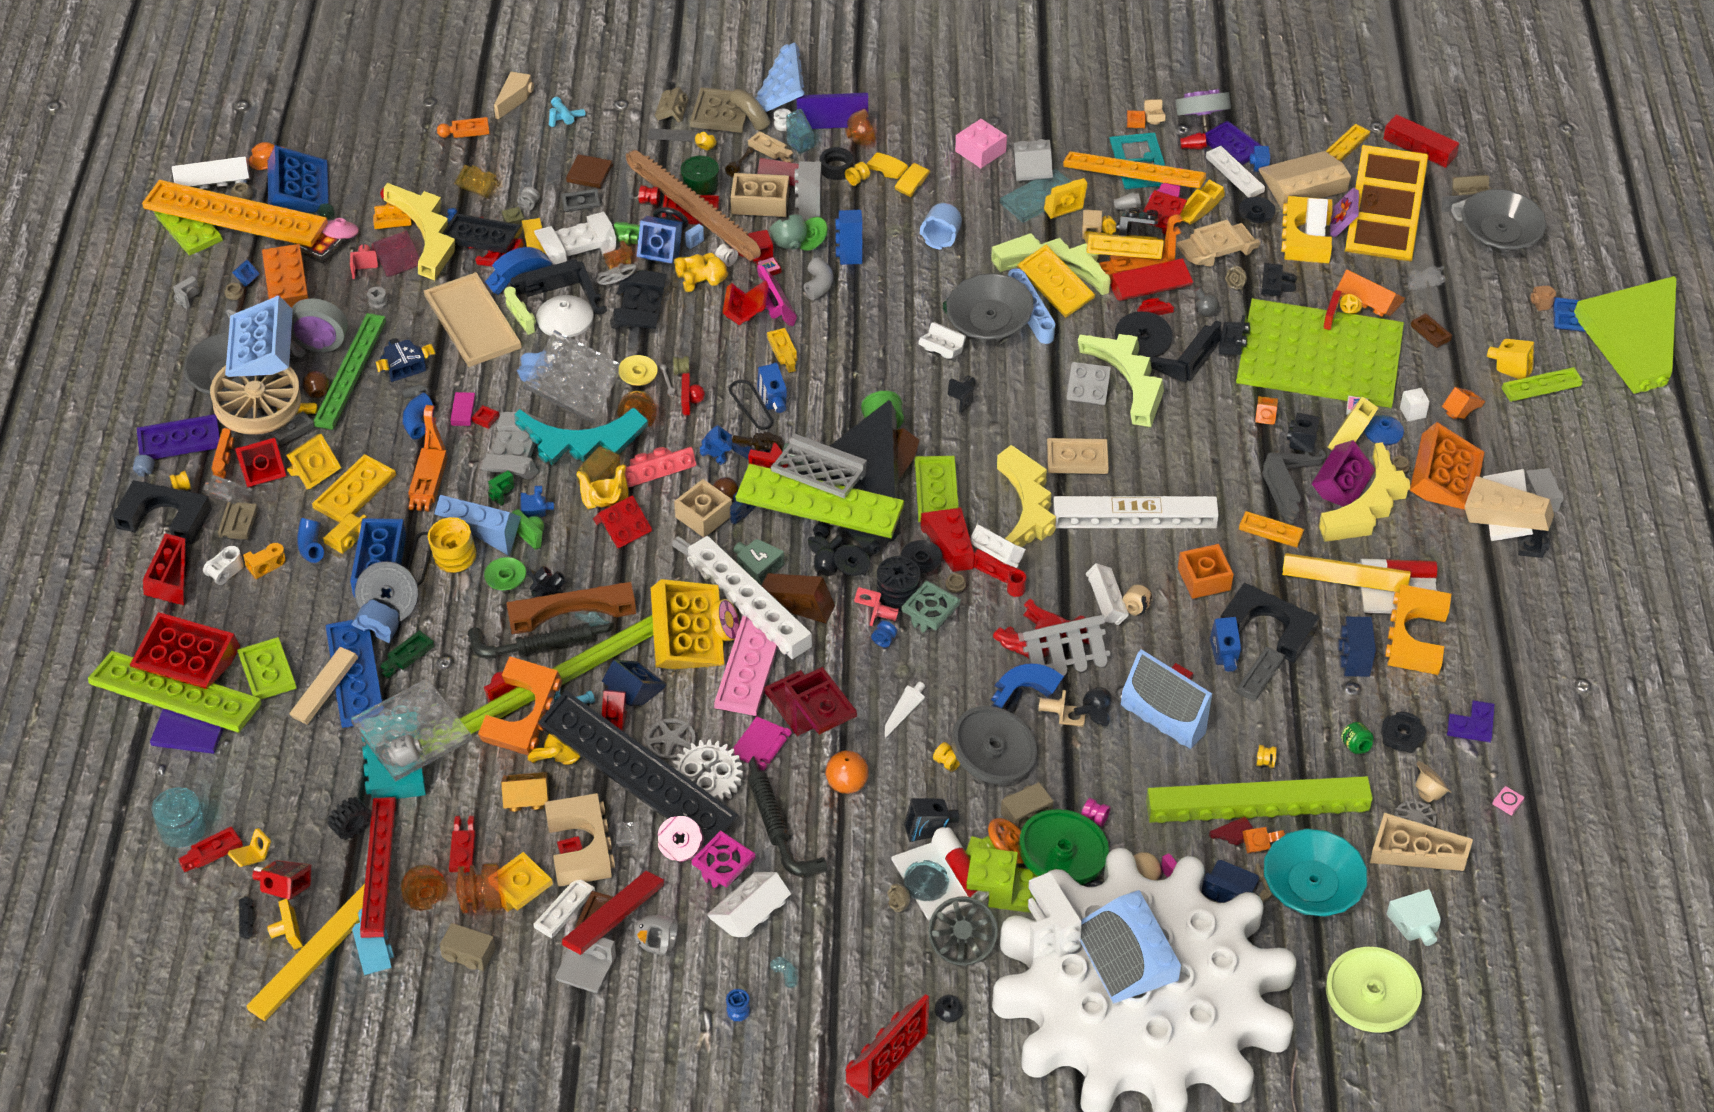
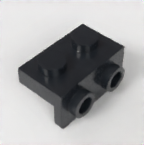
(1234, 337)

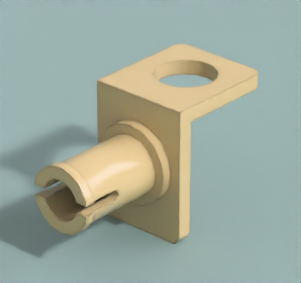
(1063, 710)

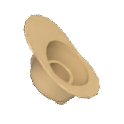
(1430, 784)

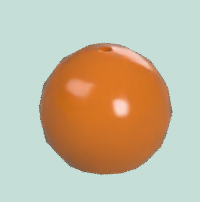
(847, 772)

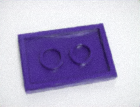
(1232, 140)
(185, 733)

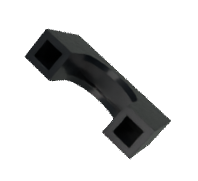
(145, 497)
(1299, 623)

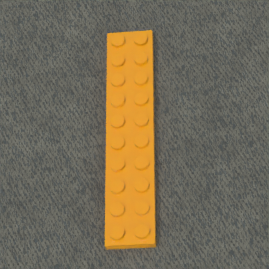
(235, 213)

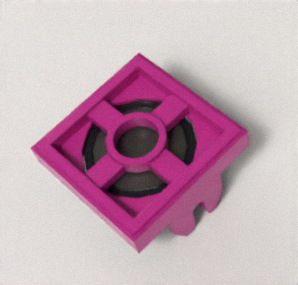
(724, 859)

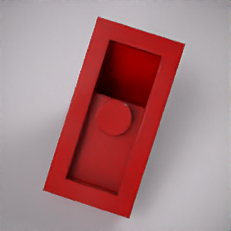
(765, 459)
(614, 707)

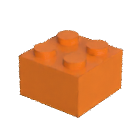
(1205, 571)

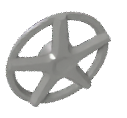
(615, 274)
(670, 738)

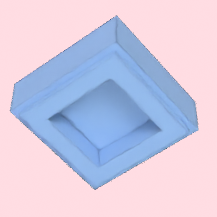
(694, 236)

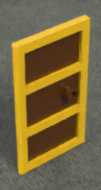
(1389, 203)

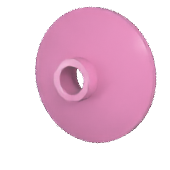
(340, 229)

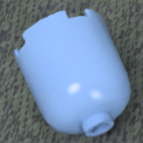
(941, 226)

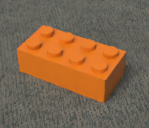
(285, 273)

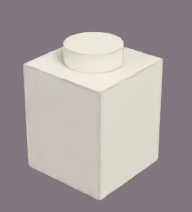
(1414, 404)

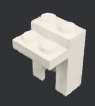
(1057, 922)

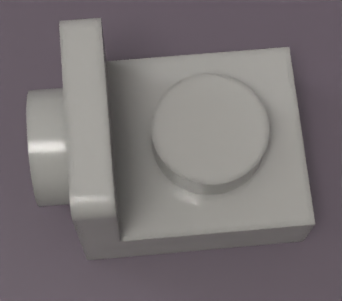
(185, 291)

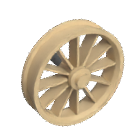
(255, 395)

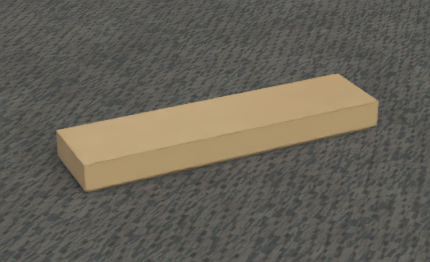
(323, 685)

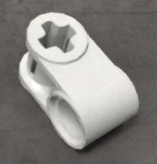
(224, 564)

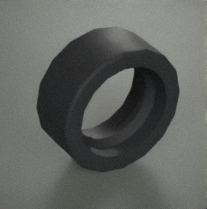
(835, 154)

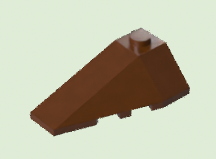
(907, 449)

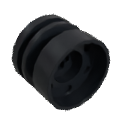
(897, 581)

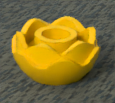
(705, 141)

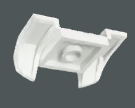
(577, 239)

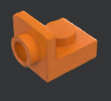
(1266, 410)

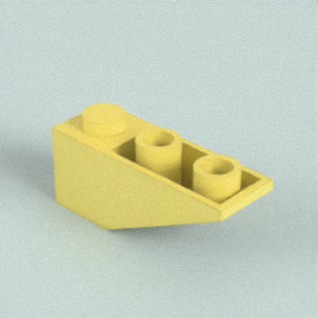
(1354, 423)

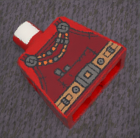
(283, 878)

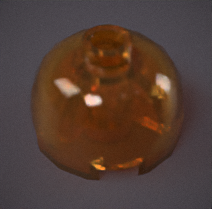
(860, 129)
(641, 402)
(423, 887)

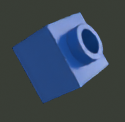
(1260, 157)

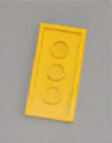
(1056, 281)
(354, 488)

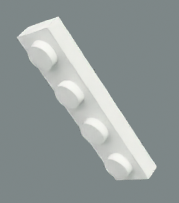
(1235, 172)

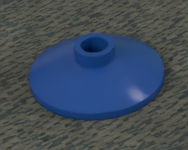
(1384, 429)

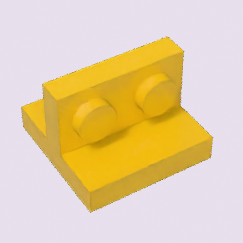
(313, 461)
(521, 882)

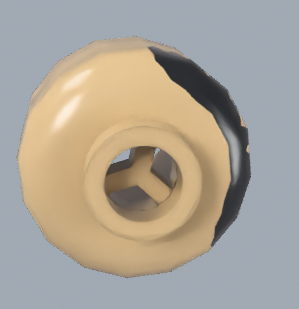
(1138, 599)

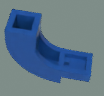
(515, 263)
(1030, 675)

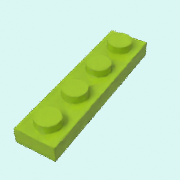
(1542, 384)

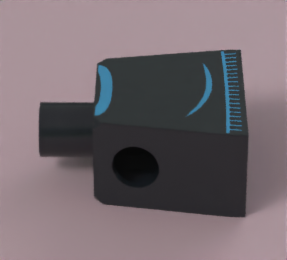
(927, 816)

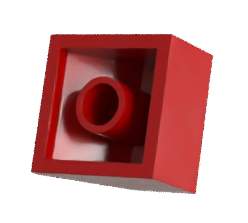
(260, 462)

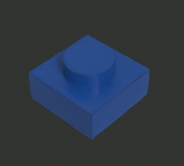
(245, 272)

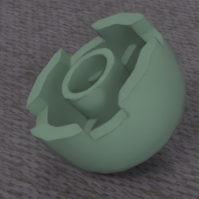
(789, 233)

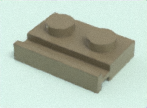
(238, 520)

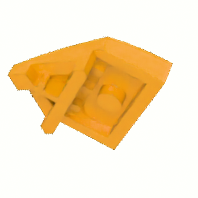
(390, 216)

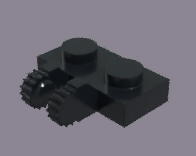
(1275, 279)

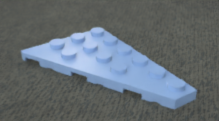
(784, 79)

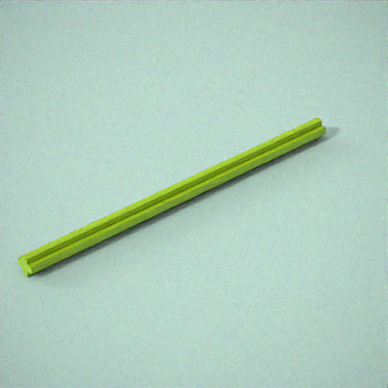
(568, 670)

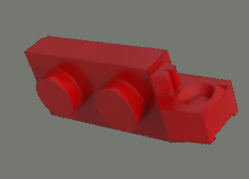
(210, 849)

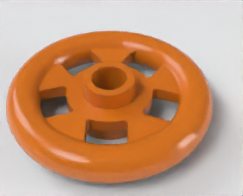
(1008, 838)

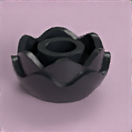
(946, 1014)

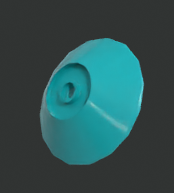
(1316, 857)

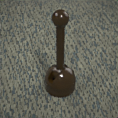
(735, 165)

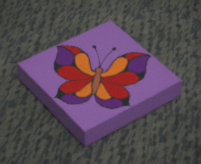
(1344, 212)

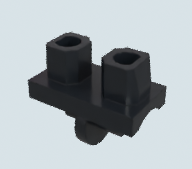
(545, 583)

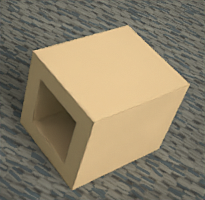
(1091, 221)

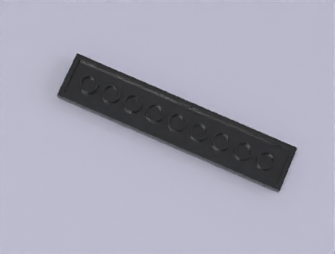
(634, 766)

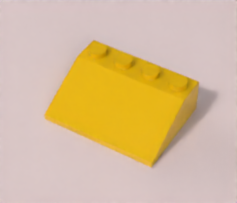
(685, 625)

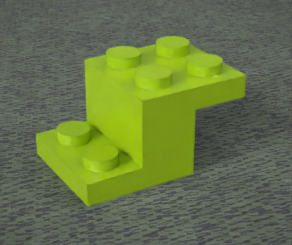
(998, 874)

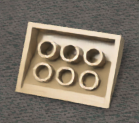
(1306, 176)

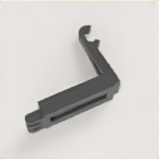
(1281, 483)

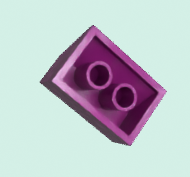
(1343, 474)

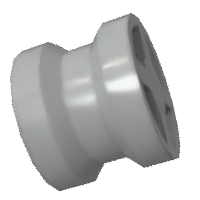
(528, 198)
(377, 298)

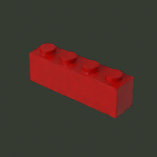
(1421, 140)

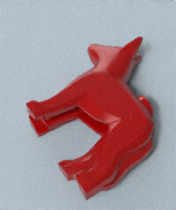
(1042, 618)

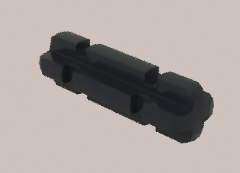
(245, 917)

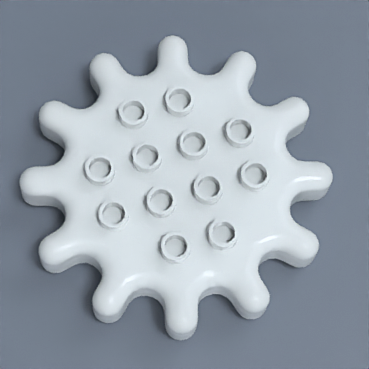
(1165, 1035)

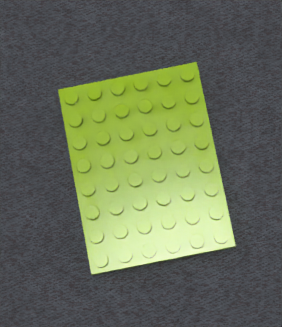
(1297, 355)

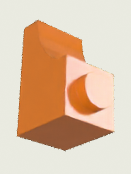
(1461, 403)

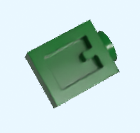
(500, 485)

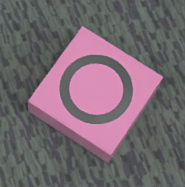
(1508, 800)

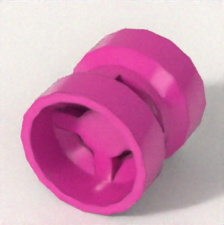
(1096, 812)

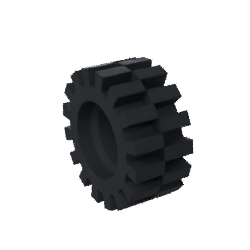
(349, 818)

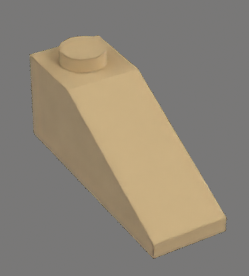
(513, 93)

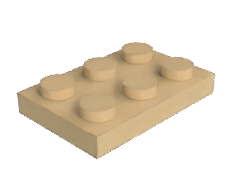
(1077, 456)

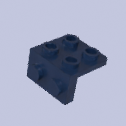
(1228, 882)

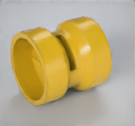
(858, 173)
(946, 756)

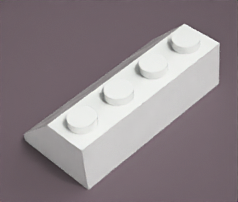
(212, 172)

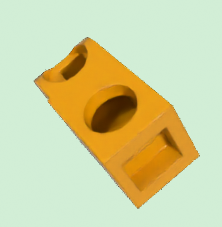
(265, 560)

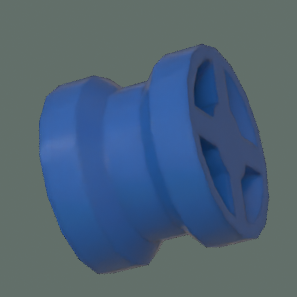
(884, 634)

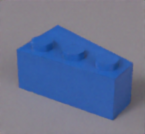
(849, 237)

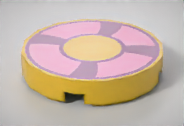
(726, 620)

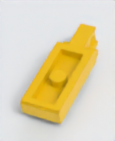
(783, 348)

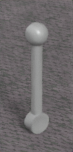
(671, 391)

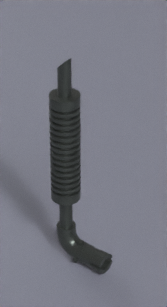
(537, 642)
(775, 824)

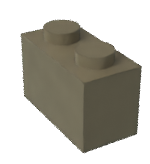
(1023, 805)
(467, 947)

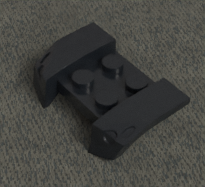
(640, 301)

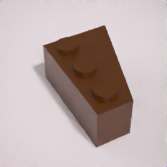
(801, 595)

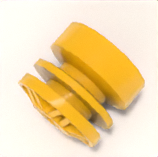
(452, 544)

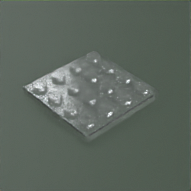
(573, 376)
(413, 712)

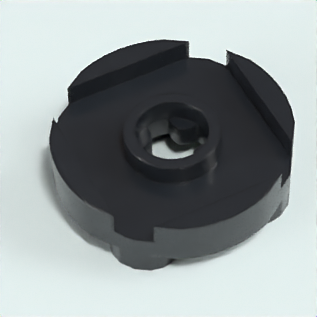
(1403, 742)

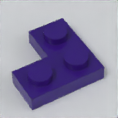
(1477, 726)

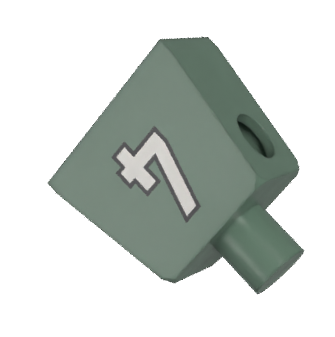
(759, 559)

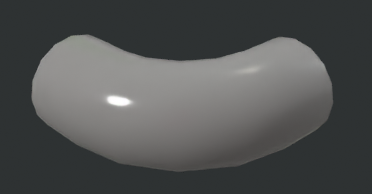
(823, 278)

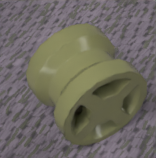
(681, 365)

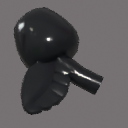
(824, 554)
(1096, 704)

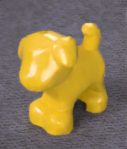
(696, 270)

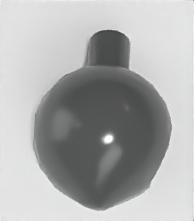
(1206, 303)

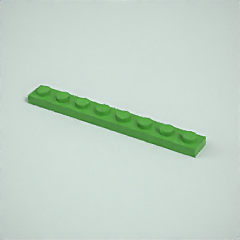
(349, 371)

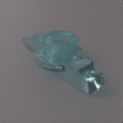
(593, 619)

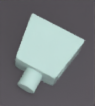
(1416, 916)

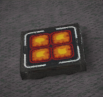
(323, 248)

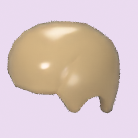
(1148, 865)

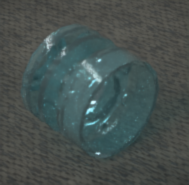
(178, 817)

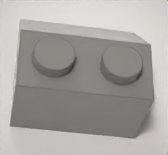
(1033, 160)

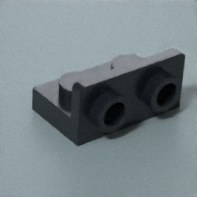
(1534, 544)

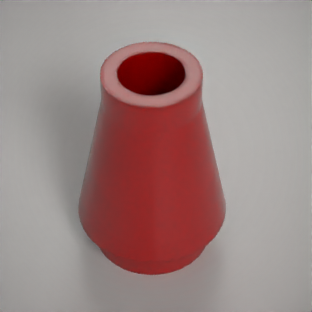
(1194, 141)

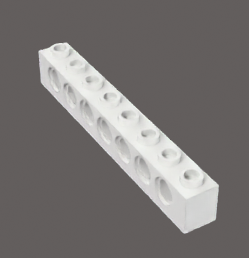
(749, 597)

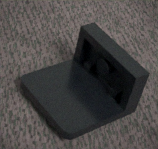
(1135, 215)

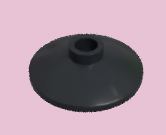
(1257, 209)
(924, 553)

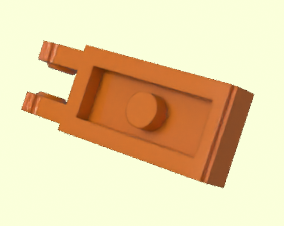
(222, 453)

